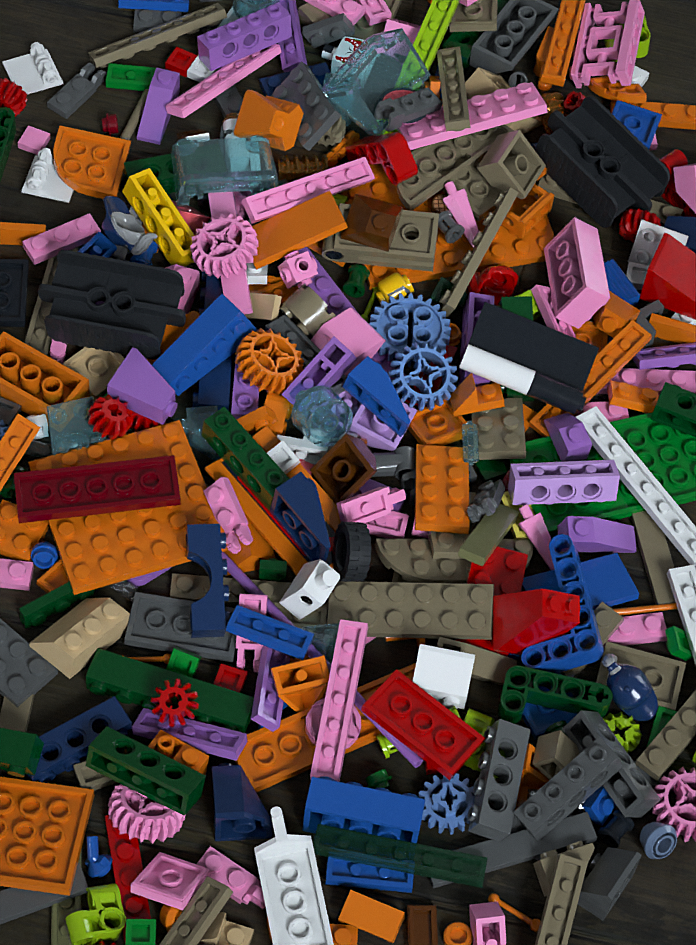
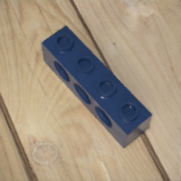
(78, 729)

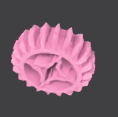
(225, 252)
(685, 789)
(142, 816)

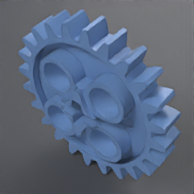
(433, 329)

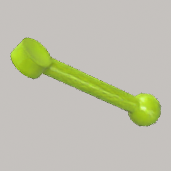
(370, 304)

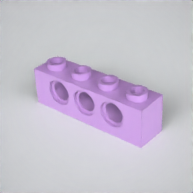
(563, 482)

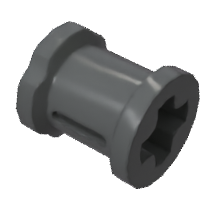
(454, 227)

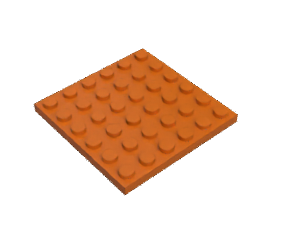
(134, 542)

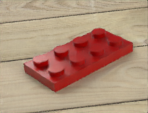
(504, 570)
(422, 724)

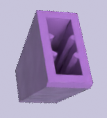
(142, 388)

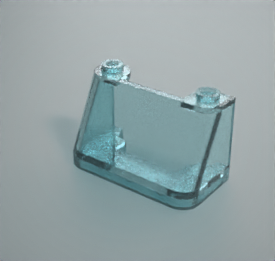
(375, 67)
(222, 167)

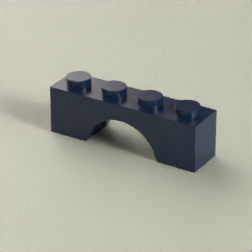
(204, 547)

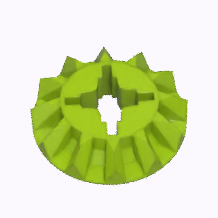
(623, 722)

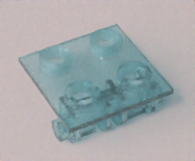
(70, 427)

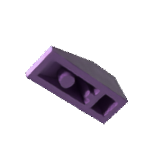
(154, 120)
(323, 370)
(598, 535)

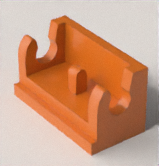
(529, 212)
(372, 916)

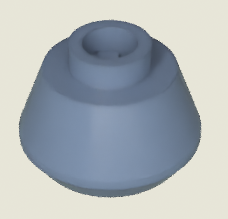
(658, 840)

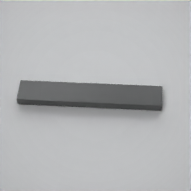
(523, 846)

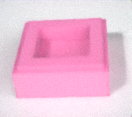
(33, 140)

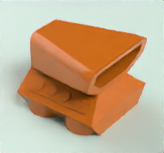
(269, 118)

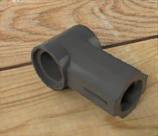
(396, 462)

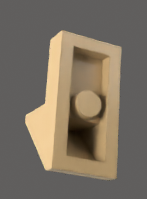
(226, 933)

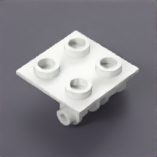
(34, 70)
(44, 180)
(648, 240)

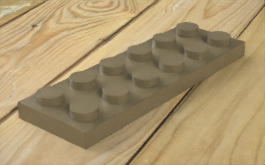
(415, 609)

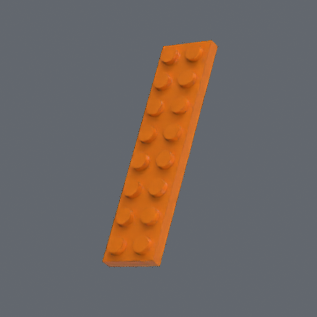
(288, 750)

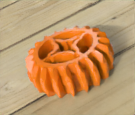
(264, 356)

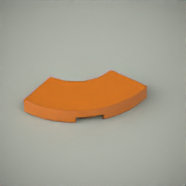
(627, 94)

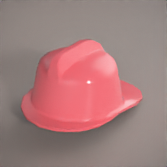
(192, 217)

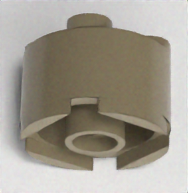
(306, 310)

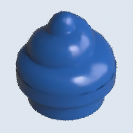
(44, 555)

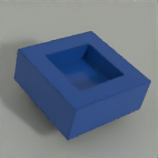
(599, 806)

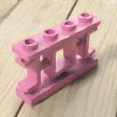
(624, 46)

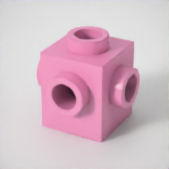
(298, 269)

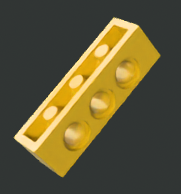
(160, 217)

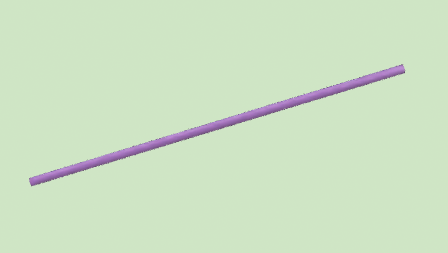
(312, 652)

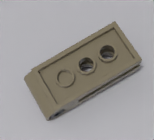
(411, 247)

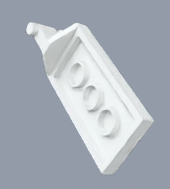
(292, 888)

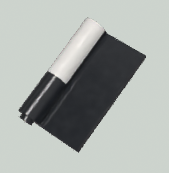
(529, 358)

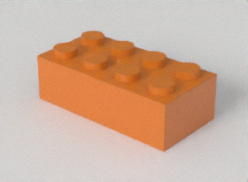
(35, 378)

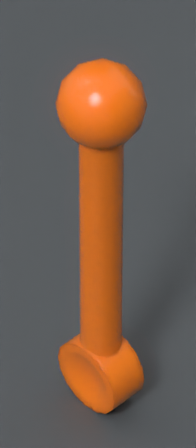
(165, 658)
(534, 924)

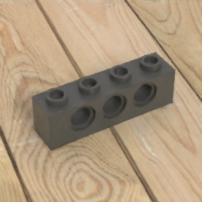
(513, 742)
(626, 787)
(568, 789)

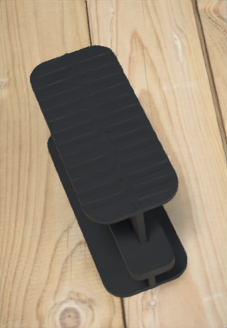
(601, 162)
(87, 278)

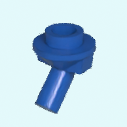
(97, 863)

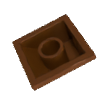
(372, 222)

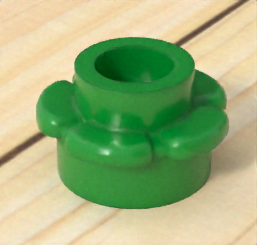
(378, 780)

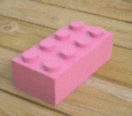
(576, 273)

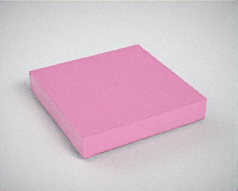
(170, 880)

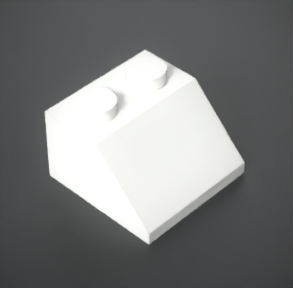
(444, 674)

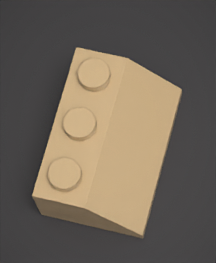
(486, 82)
(78, 634)

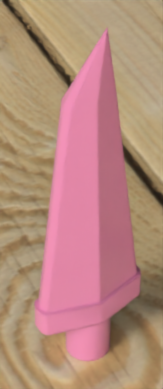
(459, 206)
(537, 533)

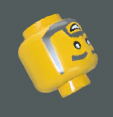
(393, 286)

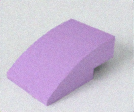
(371, 427)

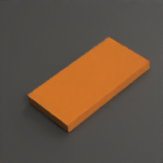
(297, 228)

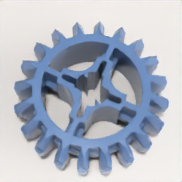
(412, 379)

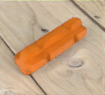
(339, 150)

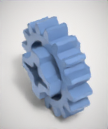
(436, 806)

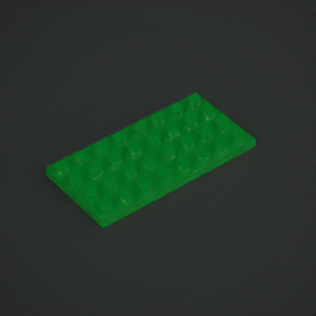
(662, 449)

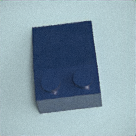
(300, 514)

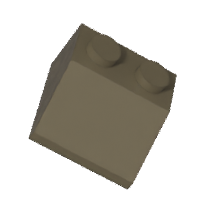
(512, 164)

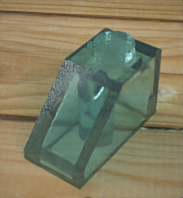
(193, 427)

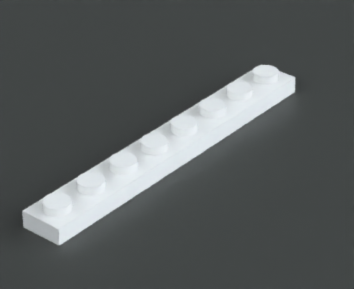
(642, 483)

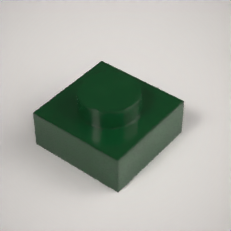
(273, 570)

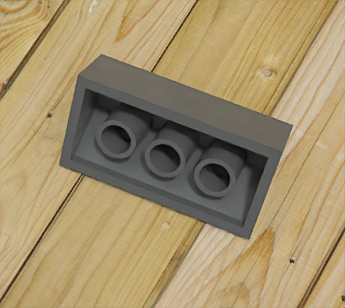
(517, 30)

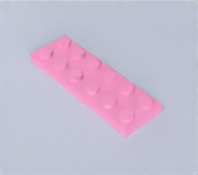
(484, 113)

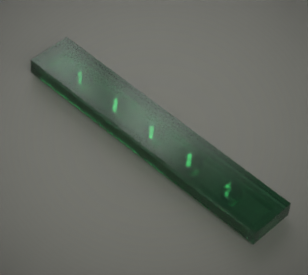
(400, 855)

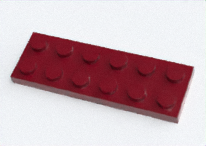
(96, 489)

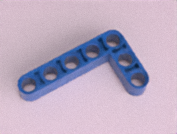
(580, 634)

